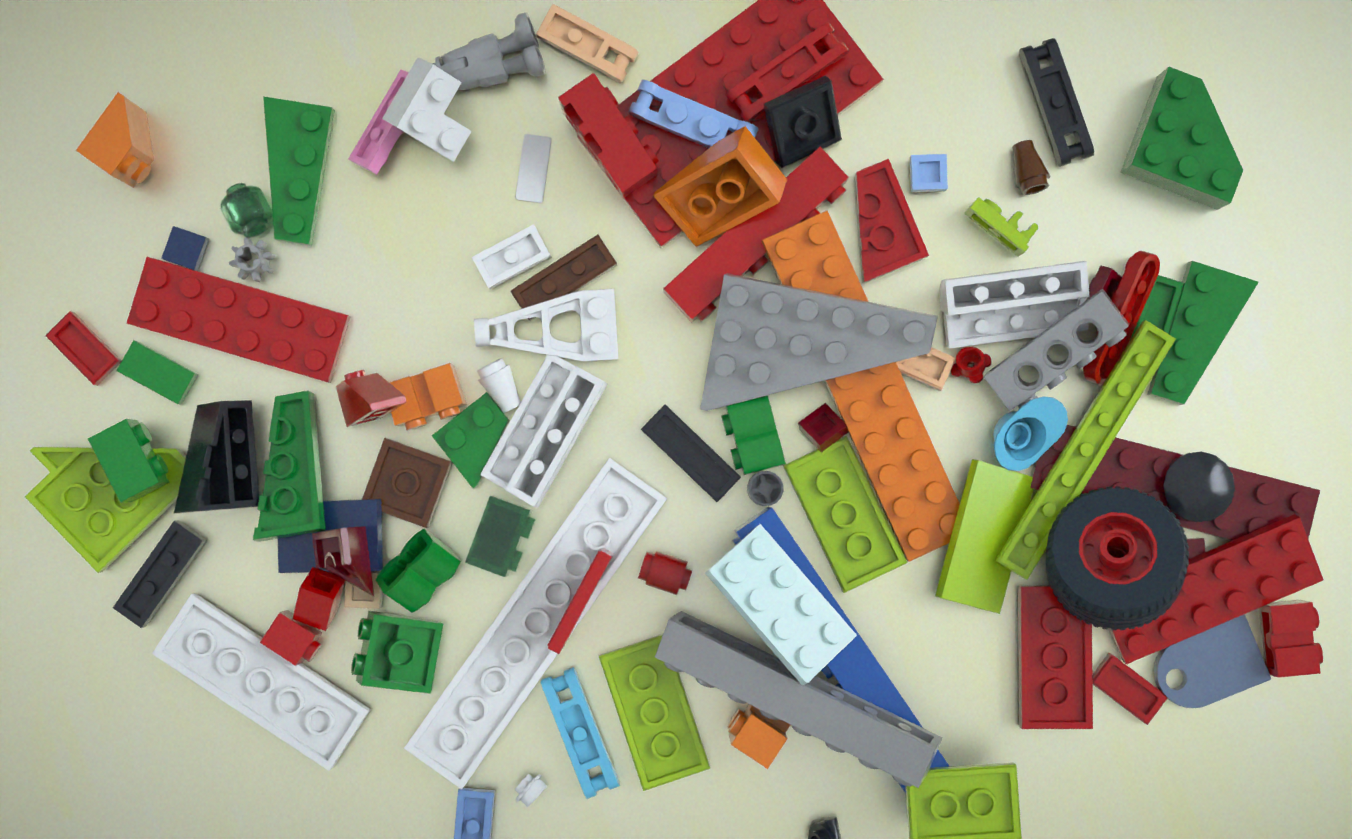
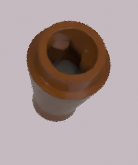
(1029, 169)

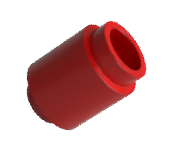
(665, 572)

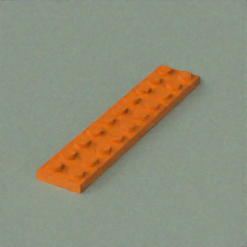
(874, 400)

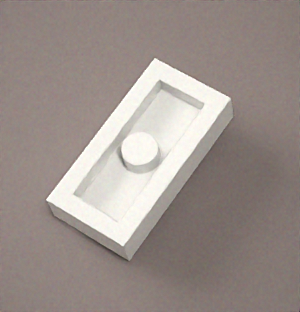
(511, 256)

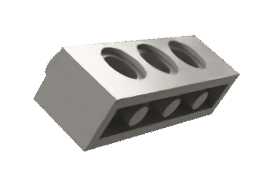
(1096, 310)

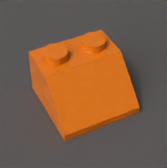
(120, 142)

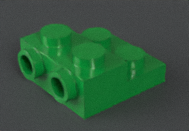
(397, 652)

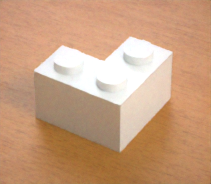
(421, 107)

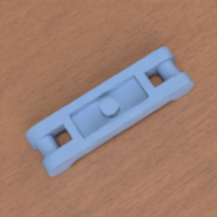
(684, 116)

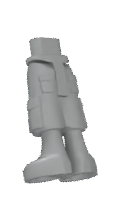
(482, 62)

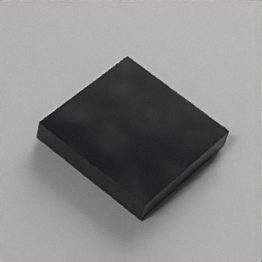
(803, 121)

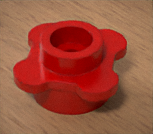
(969, 356)

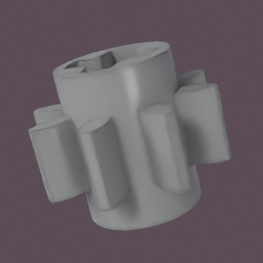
(260, 265)

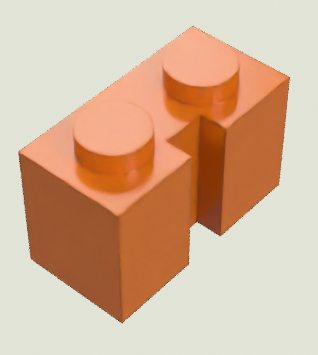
(428, 395)

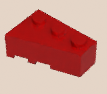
(608, 135)

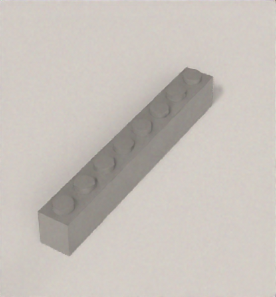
(812, 709)

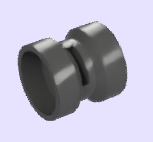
(769, 490)

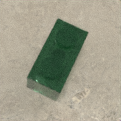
(500, 536)

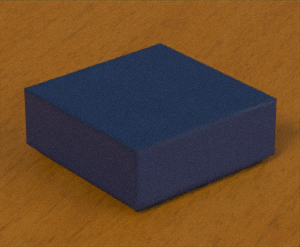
(185, 248)

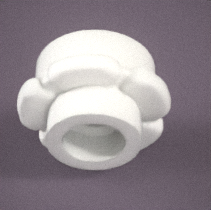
(530, 789)

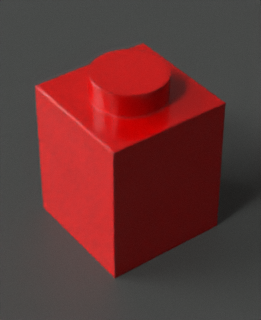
(318, 599)
(292, 639)

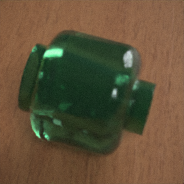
(246, 210)

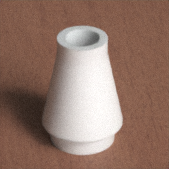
(500, 384)

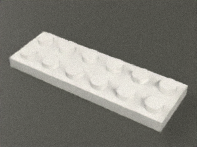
(260, 683)

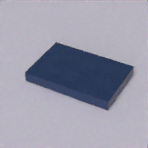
(297, 552)

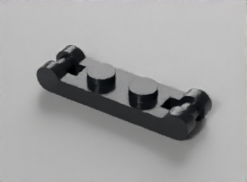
(1057, 101)

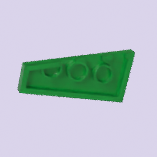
(1201, 322)

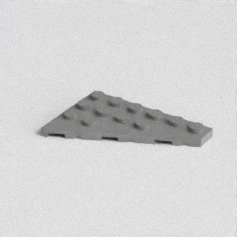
(790, 337)

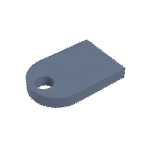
(1212, 665)

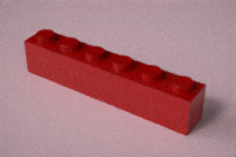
(741, 248)

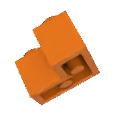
(757, 735)

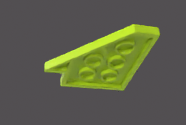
(85, 507)

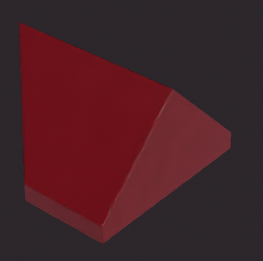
(345, 555)

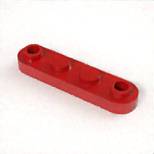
(1130, 300)

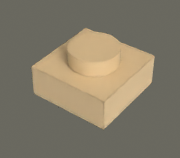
(360, 599)

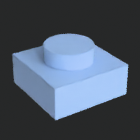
(928, 173)

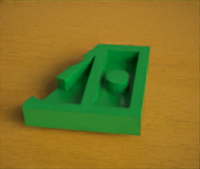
(473, 437)

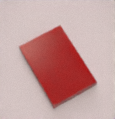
(580, 600)

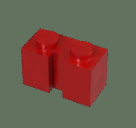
(1289, 638)

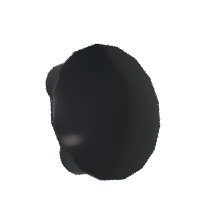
(1198, 486)

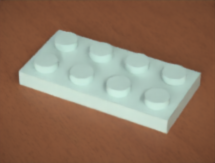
(781, 604)

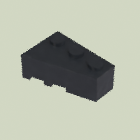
(220, 459)

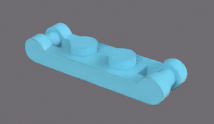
(580, 733)

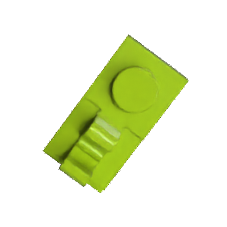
(989, 217)

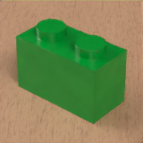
(129, 460)

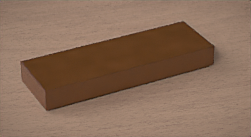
(566, 274)

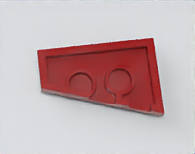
(885, 223)

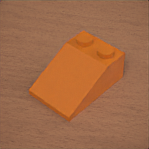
(722, 187)

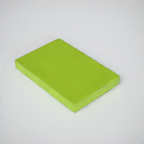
(965, 803)

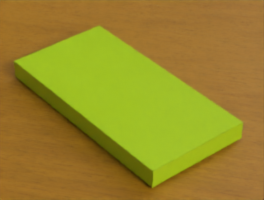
(845, 514)
(985, 519)
(654, 714)

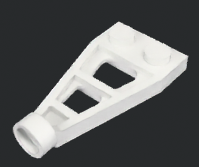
(597, 324)

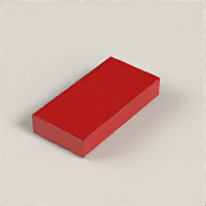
(83, 348)
(1128, 688)

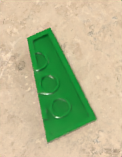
(297, 159)
(293, 476)

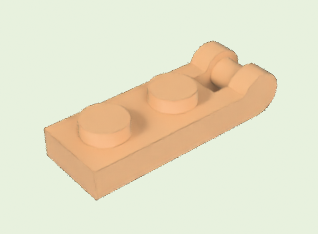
(586, 42)

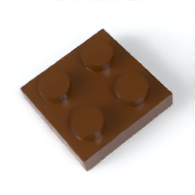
(407, 482)

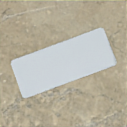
(533, 168)

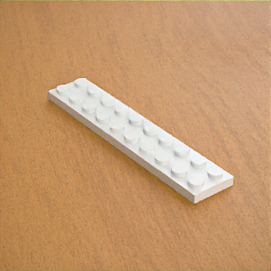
(515, 646)

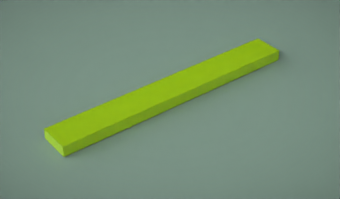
(1086, 447)

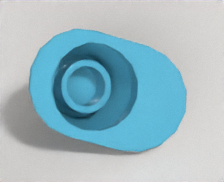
(1029, 432)

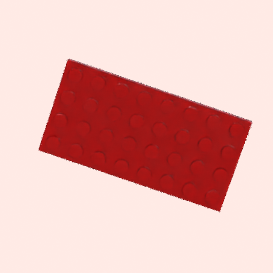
(719, 65)

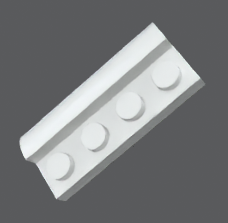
(1011, 303)
(543, 430)

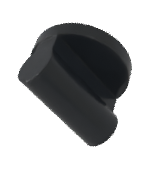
(825, 829)

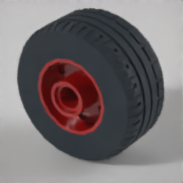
(1116, 558)

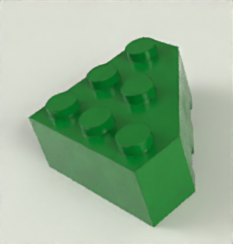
(1184, 143)

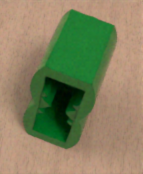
(754, 435)
(418, 571)

